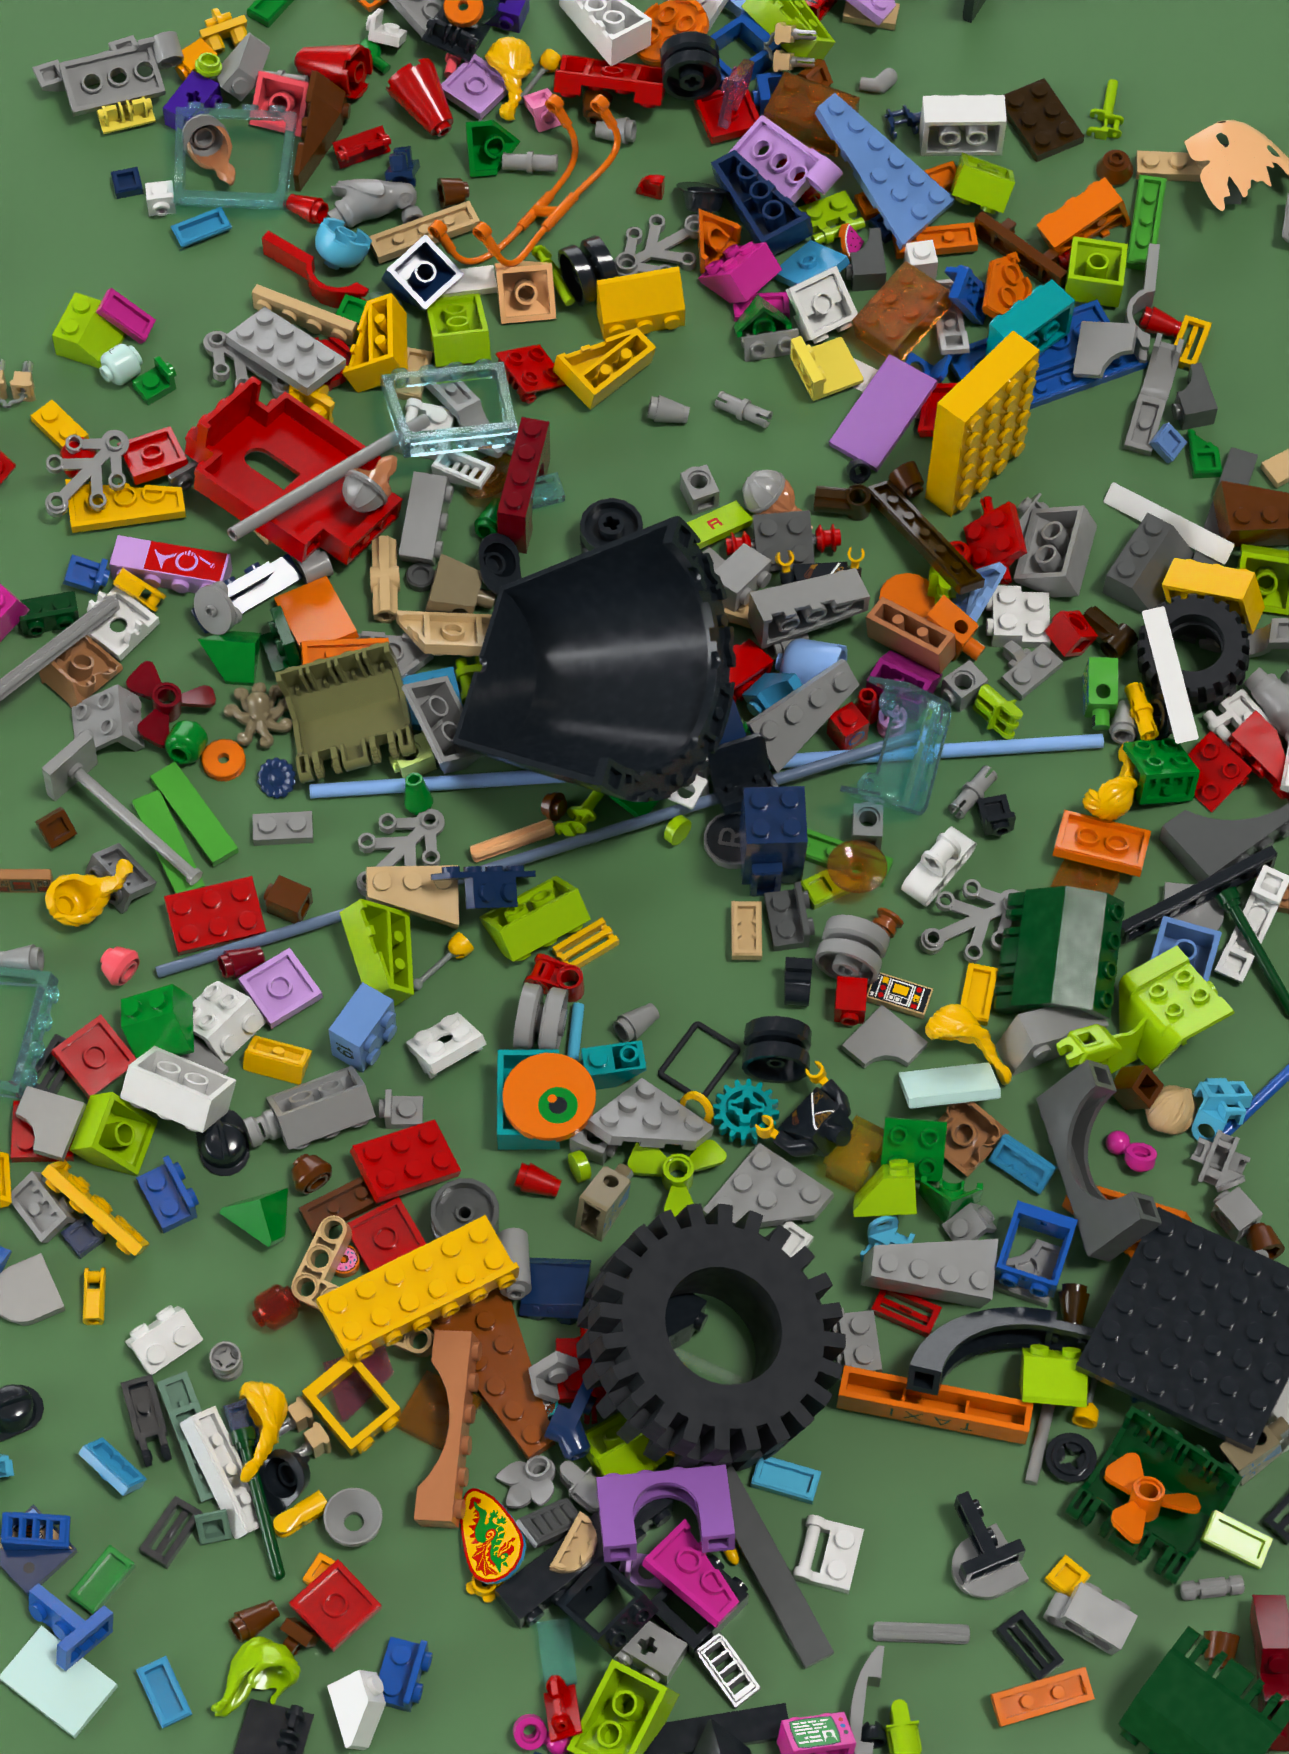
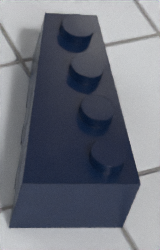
(759, 205)

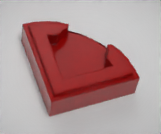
(652, 186)

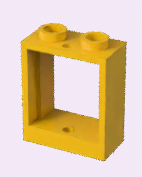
(333, 1377)

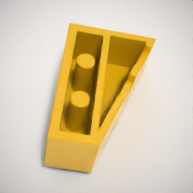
(380, 343)
(604, 367)
(1226, 584)

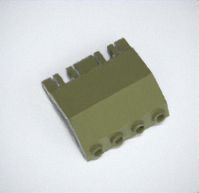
(345, 708)

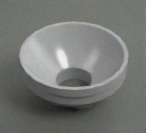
(352, 1502)

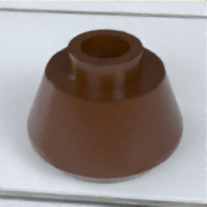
(1115, 167)
(310, 1173)

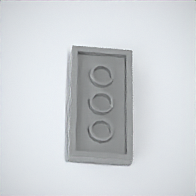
(285, 351)

